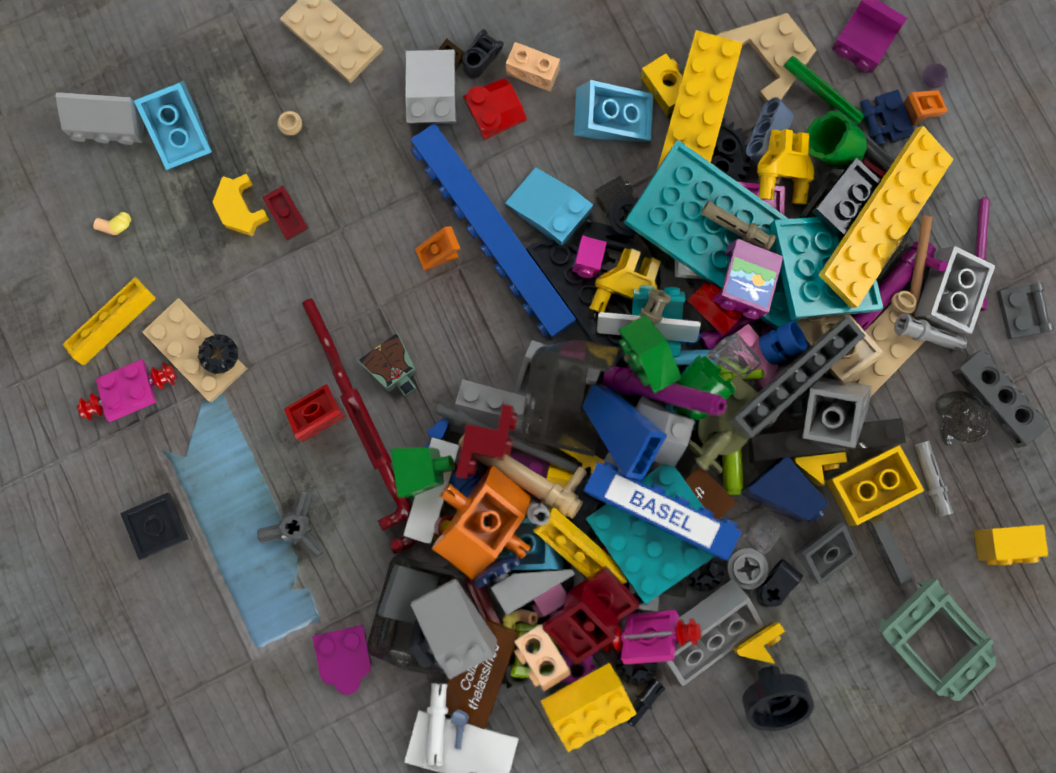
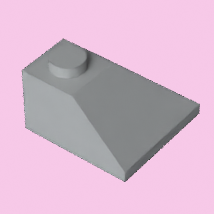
(677, 429)

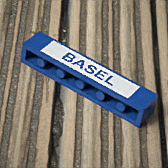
(662, 511)

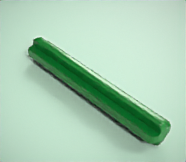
(822, 89)

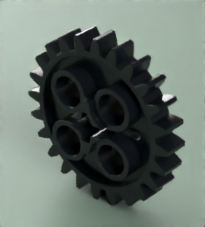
(738, 155)

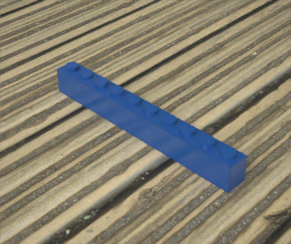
(493, 232)

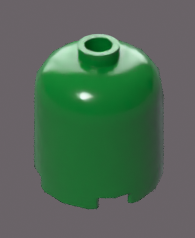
(836, 140)
(704, 376)

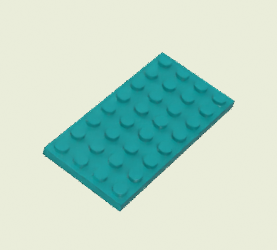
(672, 219)

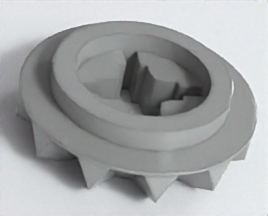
(756, 576)

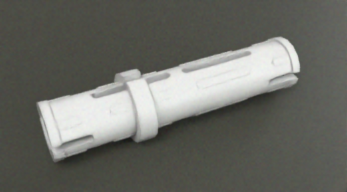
(436, 723)

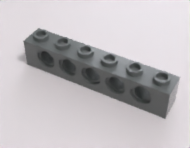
(796, 378)

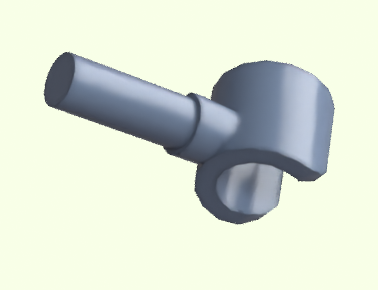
(460, 719)

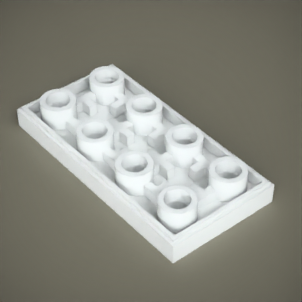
(480, 749)

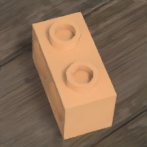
(532, 66)
(545, 656)

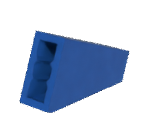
(624, 430)

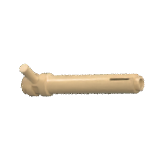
(552, 494)

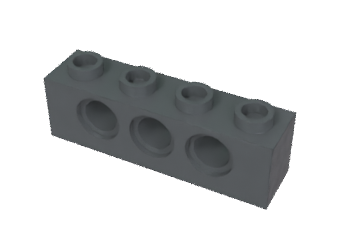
(1003, 414)

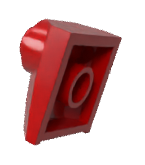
(494, 108)
(720, 318)

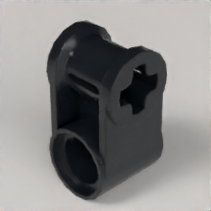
(483, 50)
(782, 581)

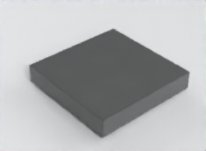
(403, 588)

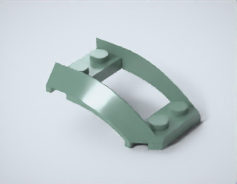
(919, 610)

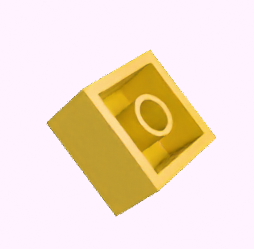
(1011, 545)

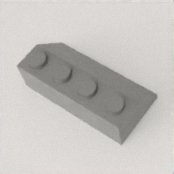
(725, 622)

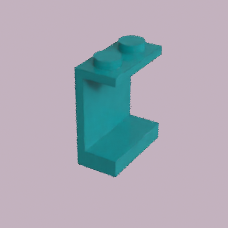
(672, 310)

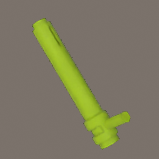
(732, 463)

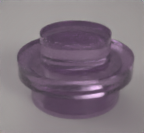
(935, 75)

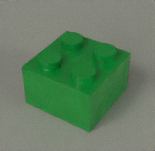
(649, 354)

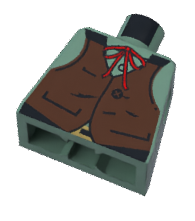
(391, 365)

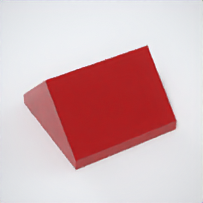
(314, 413)

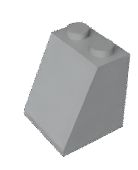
(836, 411)

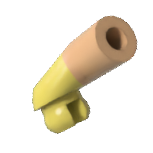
(115, 225)
(519, 616)

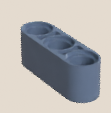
(773, 116)

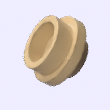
(290, 123)
(904, 302)

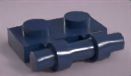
(893, 117)

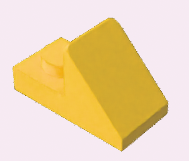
(812, 465)
(754, 646)

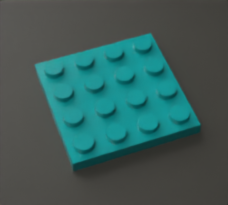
(805, 251)
(643, 552)

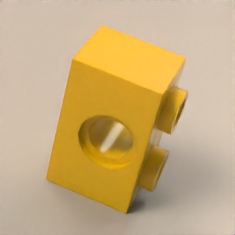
(653, 78)

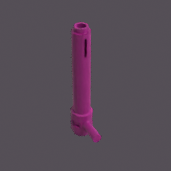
(898, 279)
(628, 383)

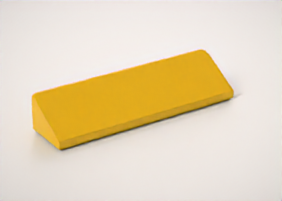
(108, 321)
(576, 546)

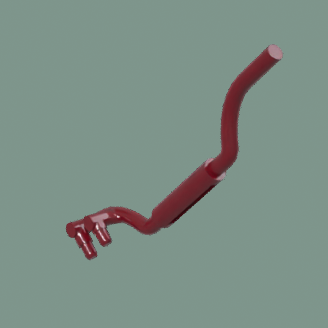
(364, 427)

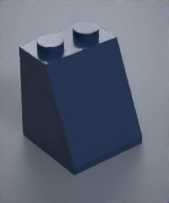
(787, 492)

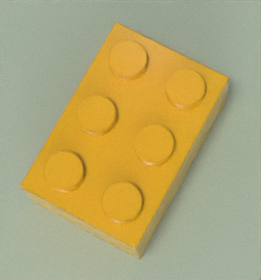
(874, 486)
(588, 707)

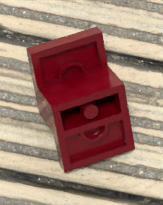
(486, 442)
(591, 615)

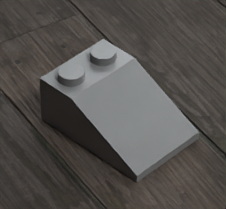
(430, 87)
(523, 587)
(454, 629)

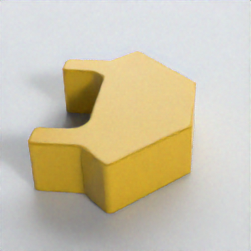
(233, 208)

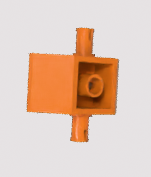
(466, 540)

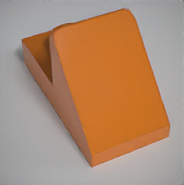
(924, 105)
(438, 249)

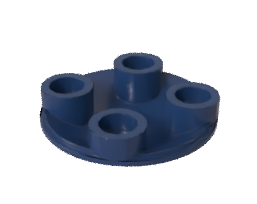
(496, 569)

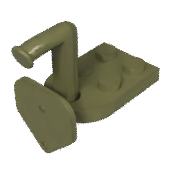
(727, 438)

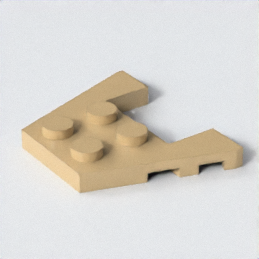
(775, 43)

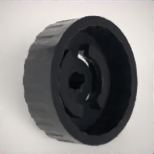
(777, 700)

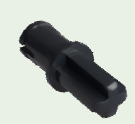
(645, 700)

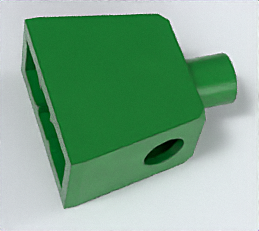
(419, 470)

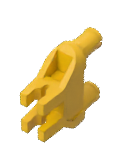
(787, 160)
(624, 279)

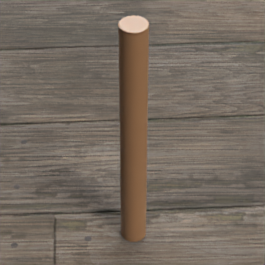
(920, 257)

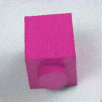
(589, 257)

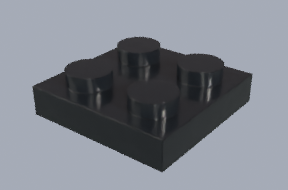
(154, 526)

